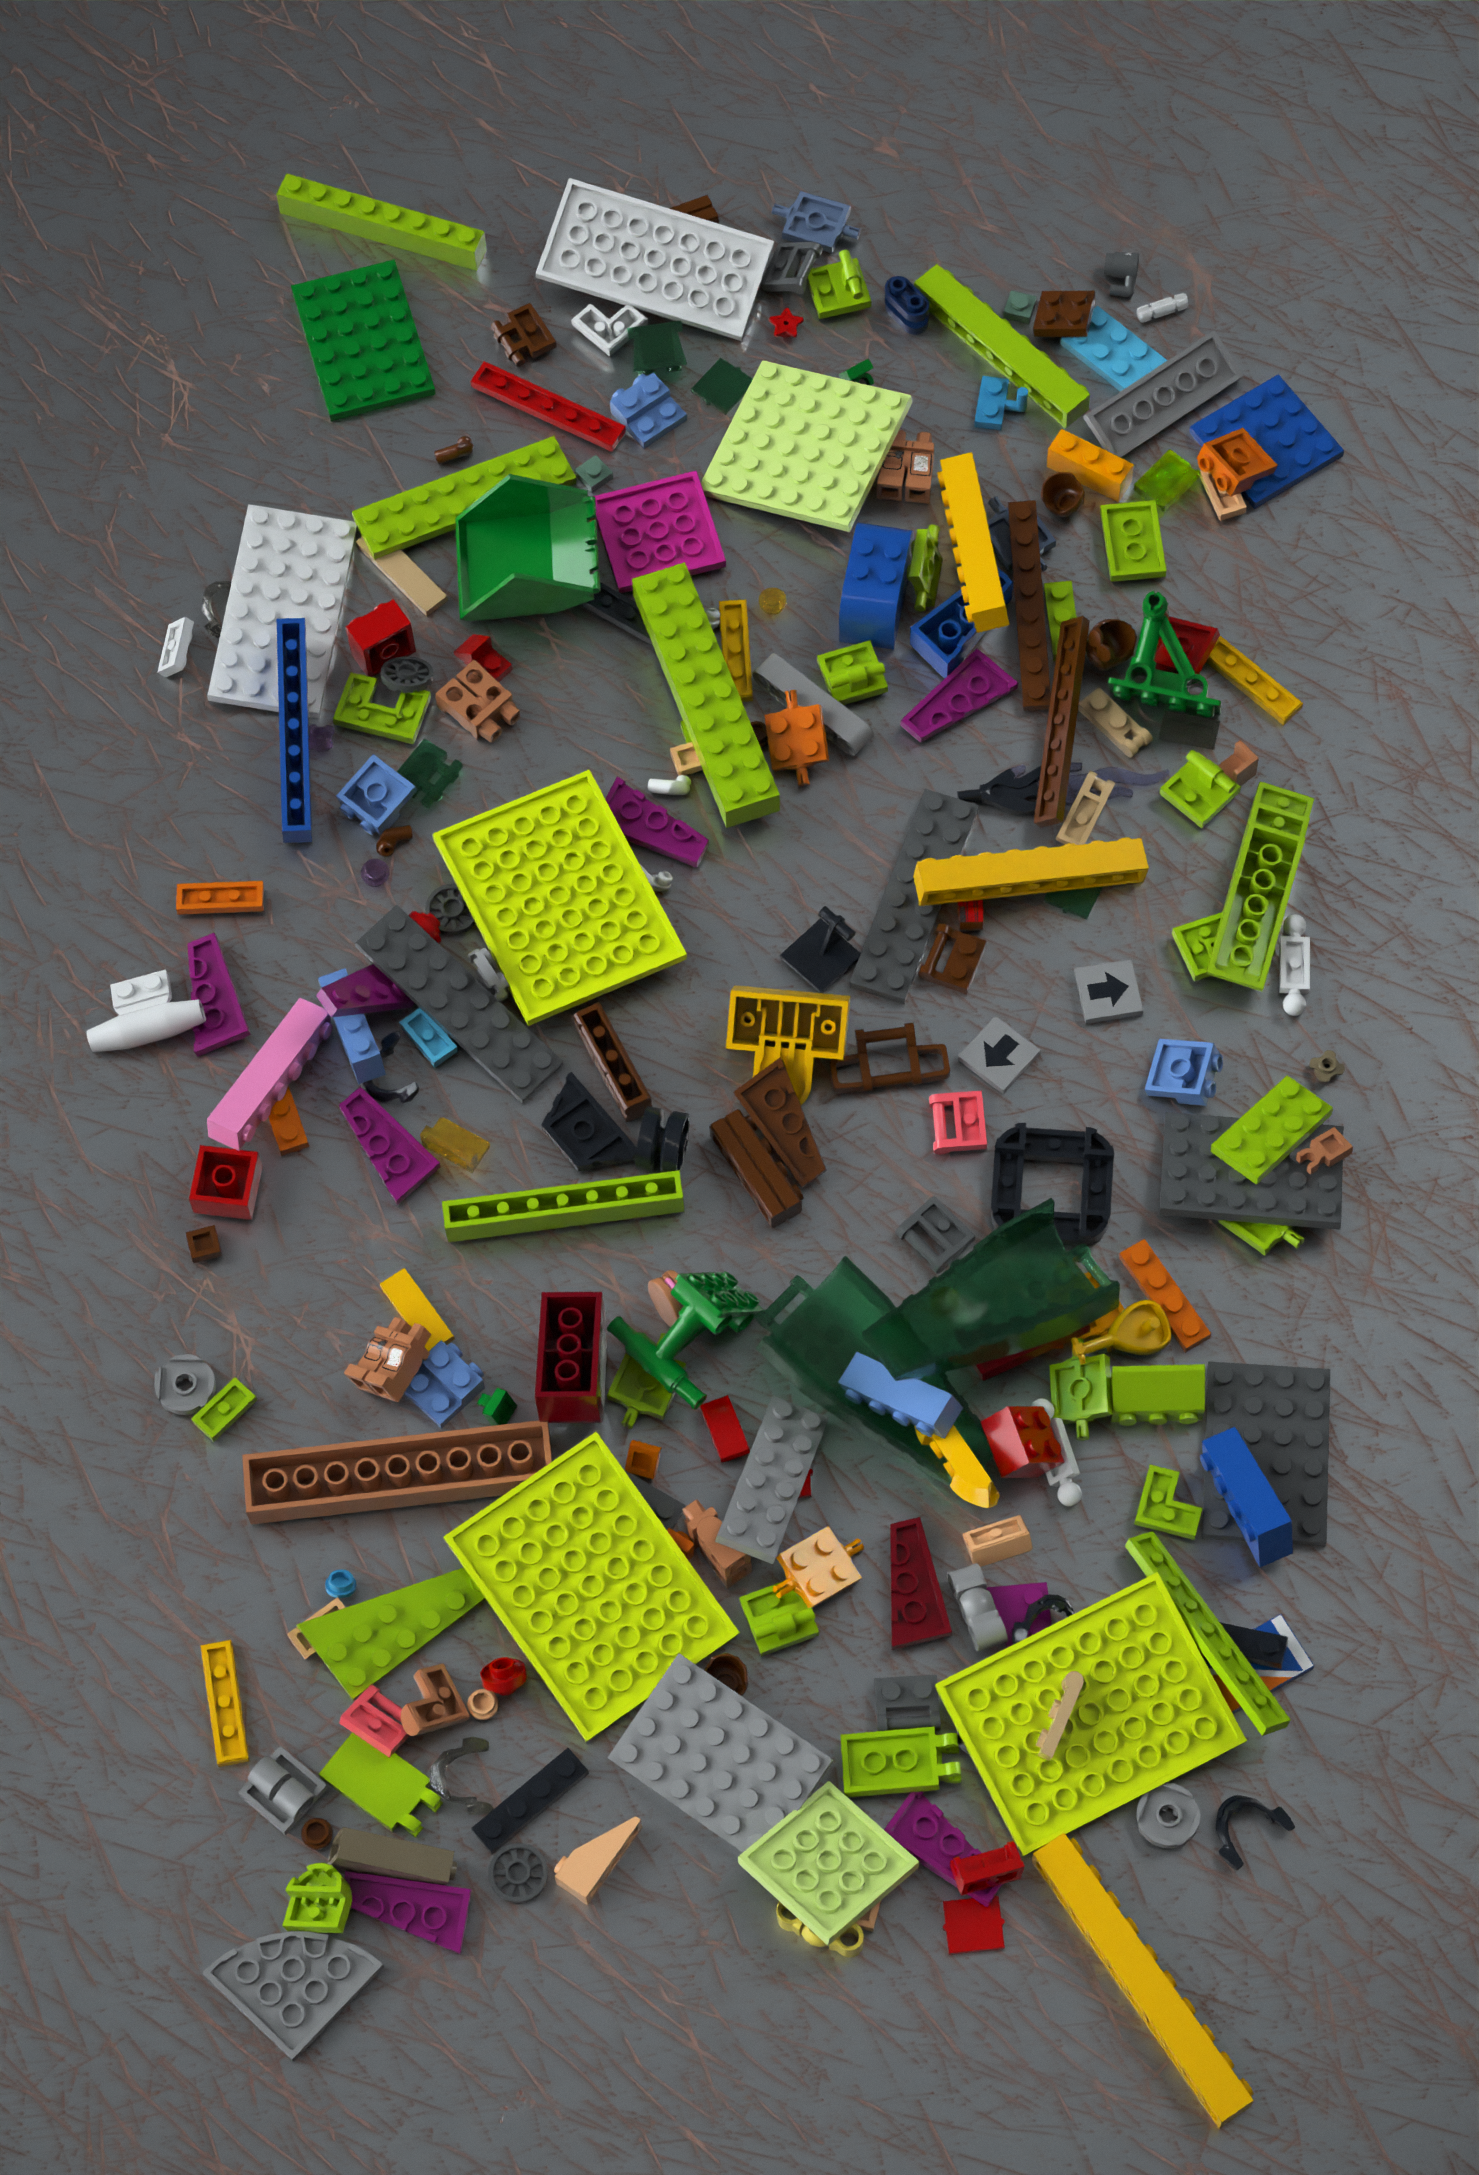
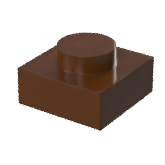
(203, 1244)

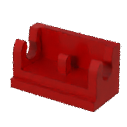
(987, 1869)

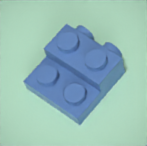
(647, 409)
(375, 795)
(1184, 1071)
(445, 1383)

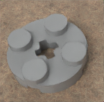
(493, 982)
(174, 1373)
(1174, 1833)

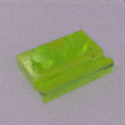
(1166, 480)

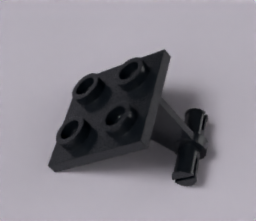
(822, 952)

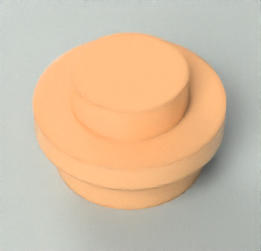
(482, 1704)

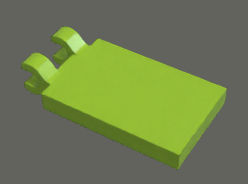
(897, 1761)
(380, 1784)

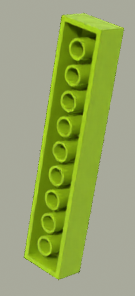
(706, 695)

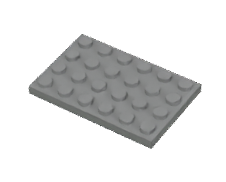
(718, 1756)

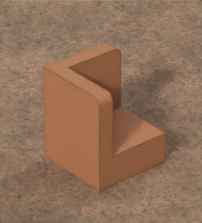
(1241, 764)

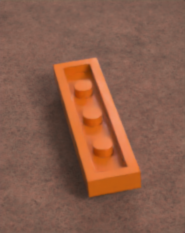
(1160, 1287)

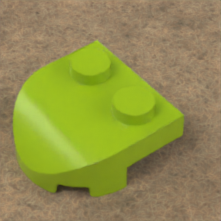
(318, 1901)

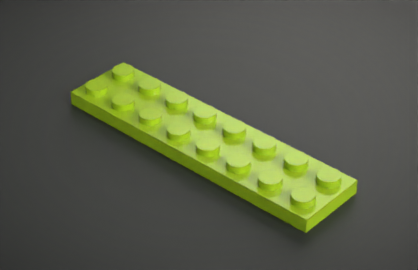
(435, 505)

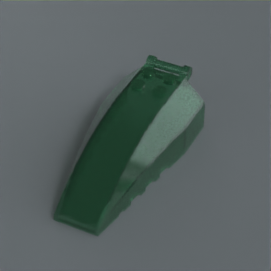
(995, 1301)
(820, 1342)

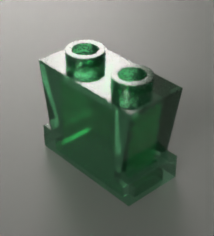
(657, 347)

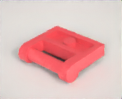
(968, 1121)
(373, 1724)

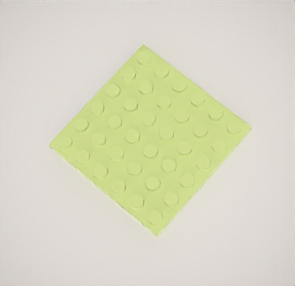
(805, 445)

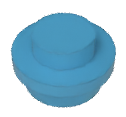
(340, 1584)

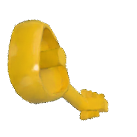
(1137, 1330)

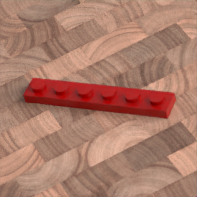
(548, 406)

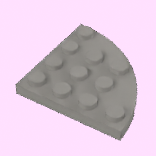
(293, 1983)

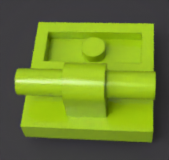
(839, 287)
(853, 673)
(1200, 789)
(778, 1621)

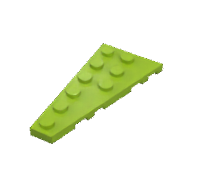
(380, 1633)

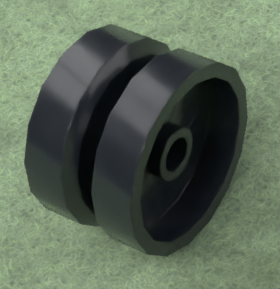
(662, 1141)

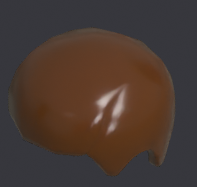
(1062, 494)
(729, 1671)

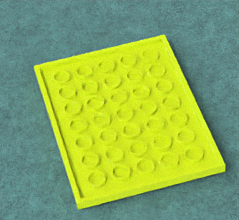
(559, 897)
(590, 1585)
(1136, 1724)

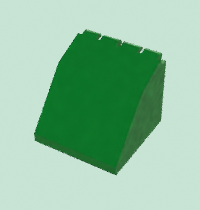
(526, 550)

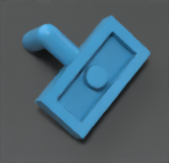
(994, 402)

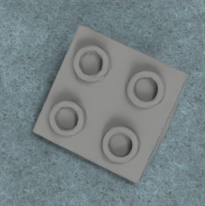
(282, 1789)

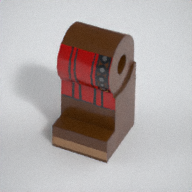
(970, 915)

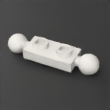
(1294, 965)
(1068, 1492)

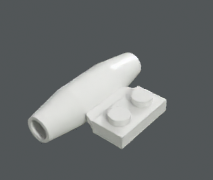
(144, 1014)

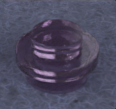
(375, 872)

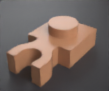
(1326, 1149)

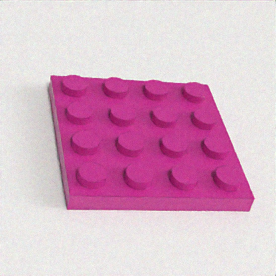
(658, 528)

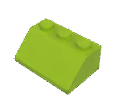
(1158, 1394)

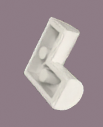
(606, 332)

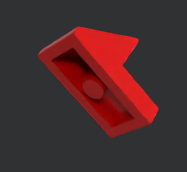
(480, 649)

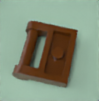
(961, 962)

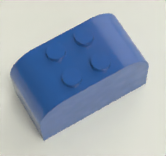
(875, 585)

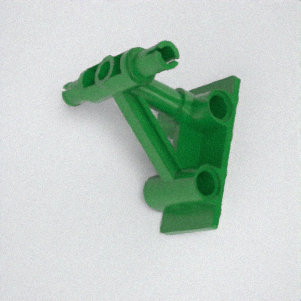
(1163, 685)
(709, 1303)

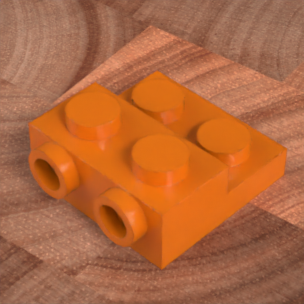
(1235, 461)

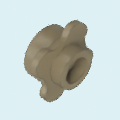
(1326, 1074)

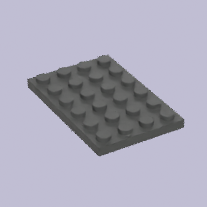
(1206, 1187)
(1286, 1428)

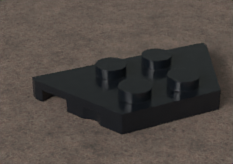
(585, 1129)

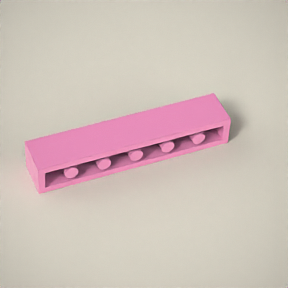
(269, 1074)

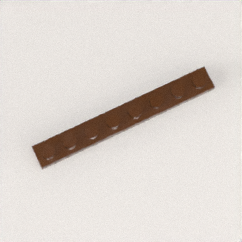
(1029, 605)
(1061, 722)

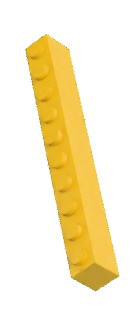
(1142, 1980)

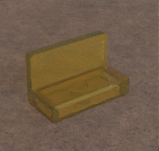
(455, 1144)

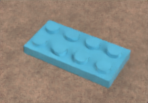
(1113, 351)

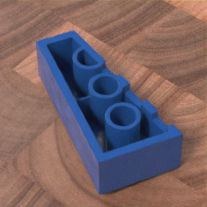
(944, 633)
(1248, 1496)

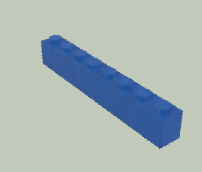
(294, 730)

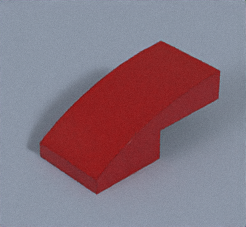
(724, 1429)

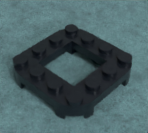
(1056, 1146)

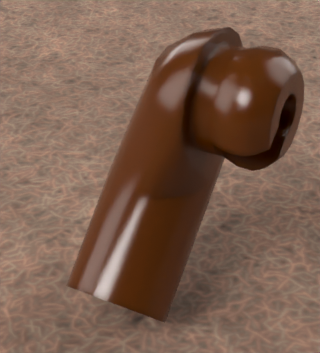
(463, 448)
(390, 837)

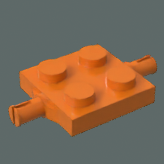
(796, 738)

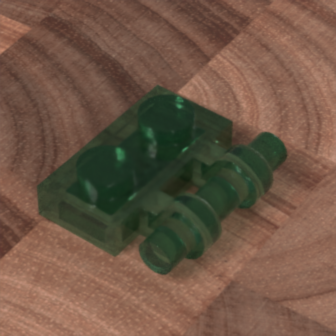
(423, 764)

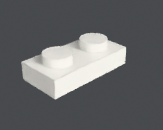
(175, 647)

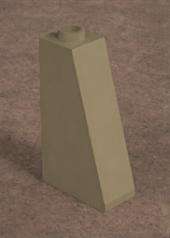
(390, 1857)

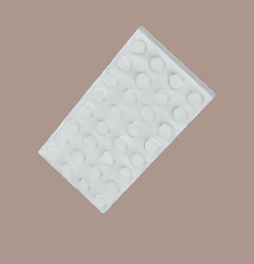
(654, 259)
(283, 569)

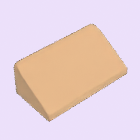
(998, 1541)

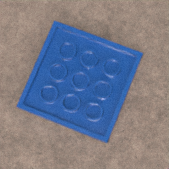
(1282, 429)

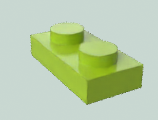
(224, 1409)

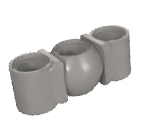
(977, 1607)

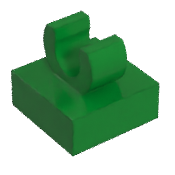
(859, 372)
(497, 1408)

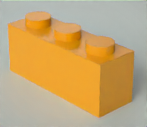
(1090, 465)

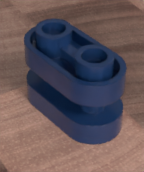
(906, 305)

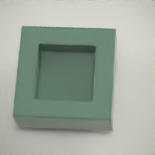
(1019, 307)
(593, 473)

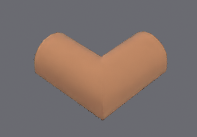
(440, 1705)

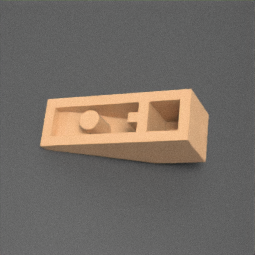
(593, 1862)

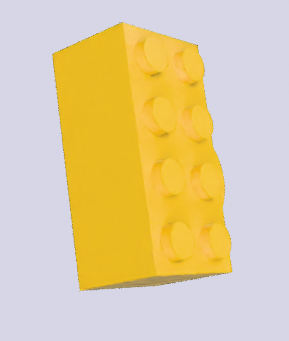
(788, 1027)

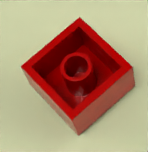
(380, 637)
(225, 1182)
(1022, 1441)

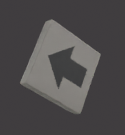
(1108, 991)
(999, 1054)

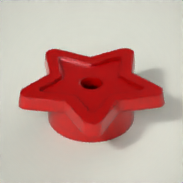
(786, 330)

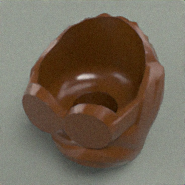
(1110, 644)

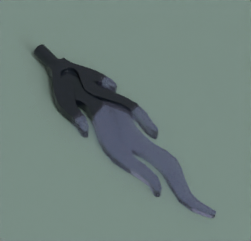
(1011, 793)

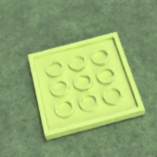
(828, 1863)

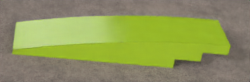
(1262, 879)

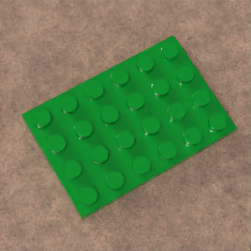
(363, 340)

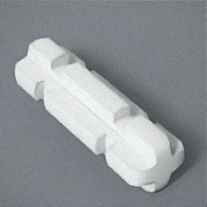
(1162, 307)

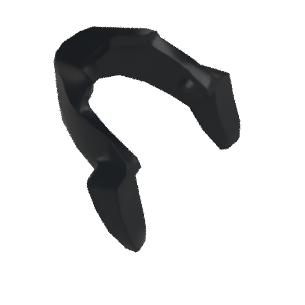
(406, 1093)
(1054, 1602)
(1234, 1805)

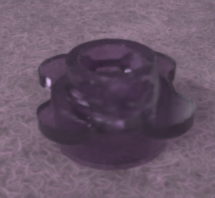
(325, 742)

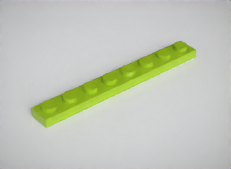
(1210, 1636)

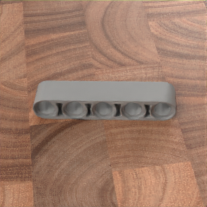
(840, 724)

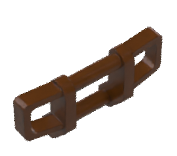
(913, 1076)

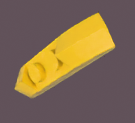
(967, 1474)

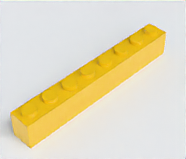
(974, 543)
(1030, 871)

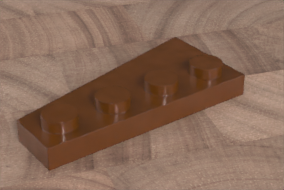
(779, 1115)

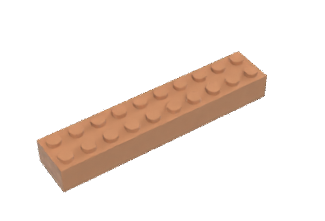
(393, 1471)

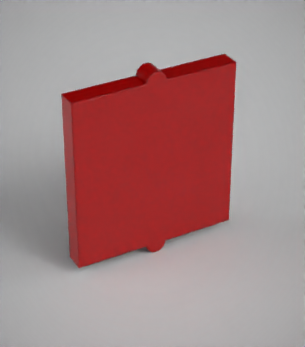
(973, 1926)

